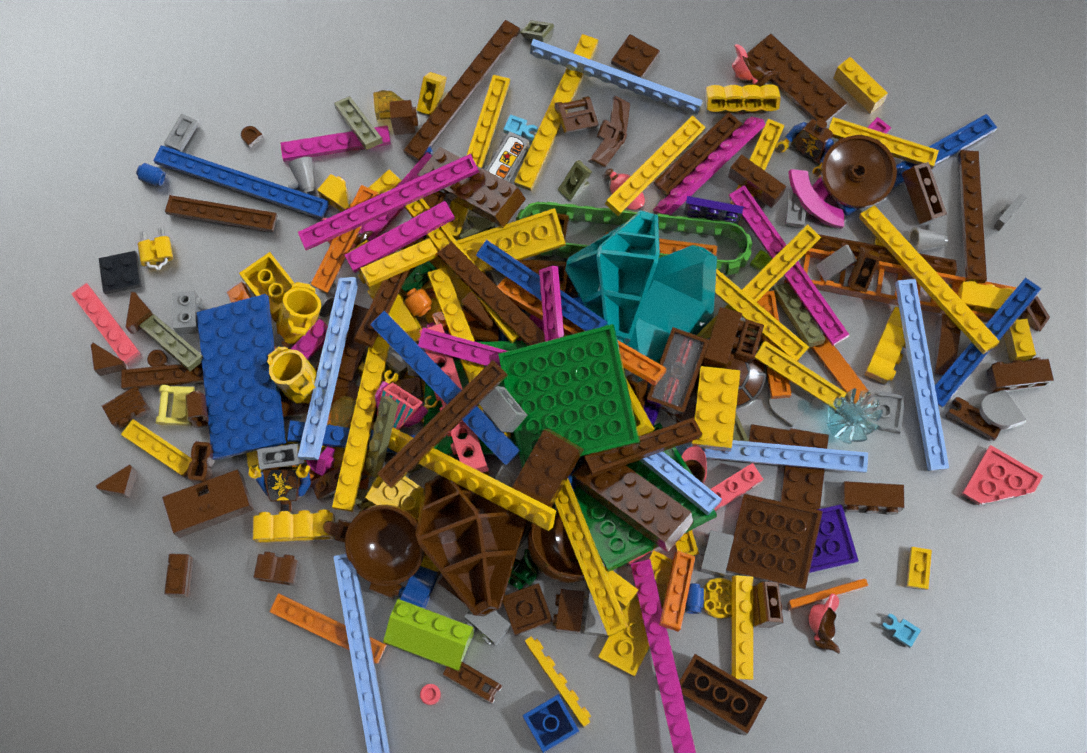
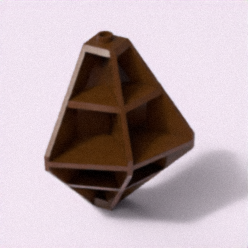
(469, 542)

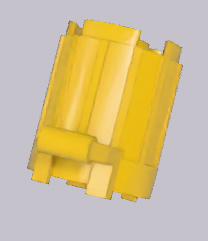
(298, 312)
(292, 374)

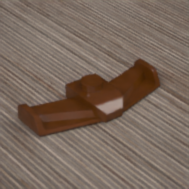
(612, 133)

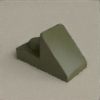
(538, 30)
(575, 180)
(477, 226)

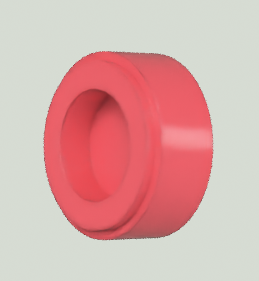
(430, 694)

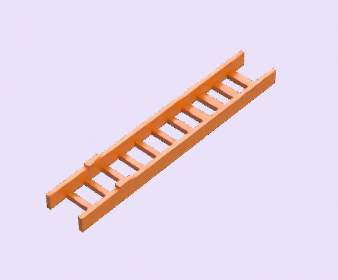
(932, 306)

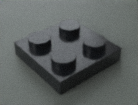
(120, 272)

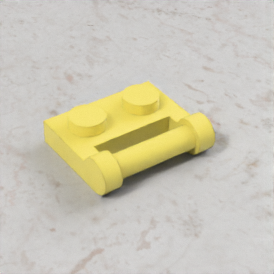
(179, 410)

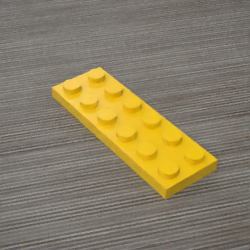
(629, 647)

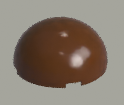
(384, 545)
(553, 552)

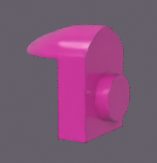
(324, 463)

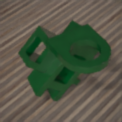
(525, 572)

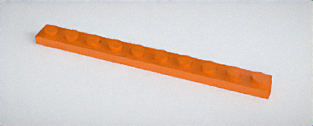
(631, 359)

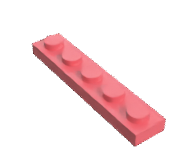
(105, 323)

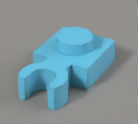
(519, 127)
(903, 631)

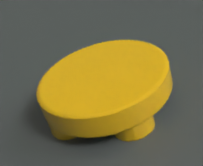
(718, 598)

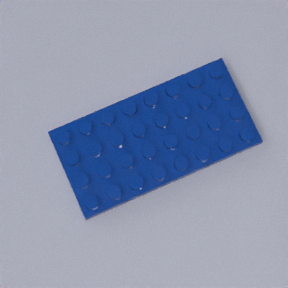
(239, 392)

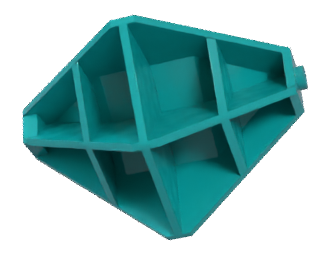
(617, 272)
(677, 298)

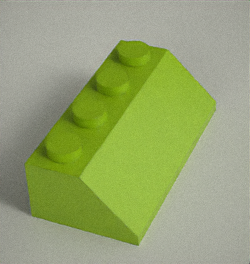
(428, 634)

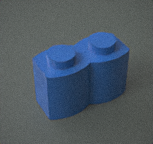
(419, 587)

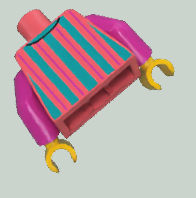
(409, 407)

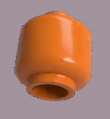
(418, 302)

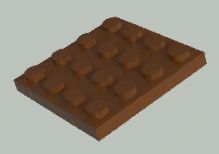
(774, 541)

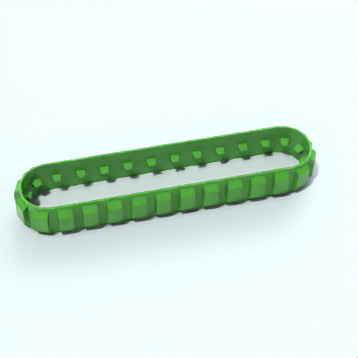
(665, 222)

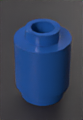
(150, 174)
(695, 599)

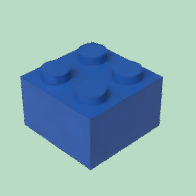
(550, 724)

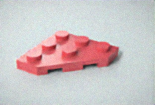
(1000, 478)

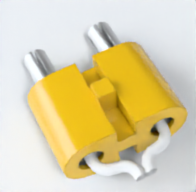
(156, 250)

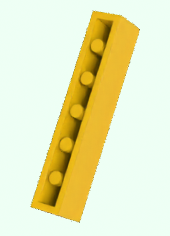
(399, 311)

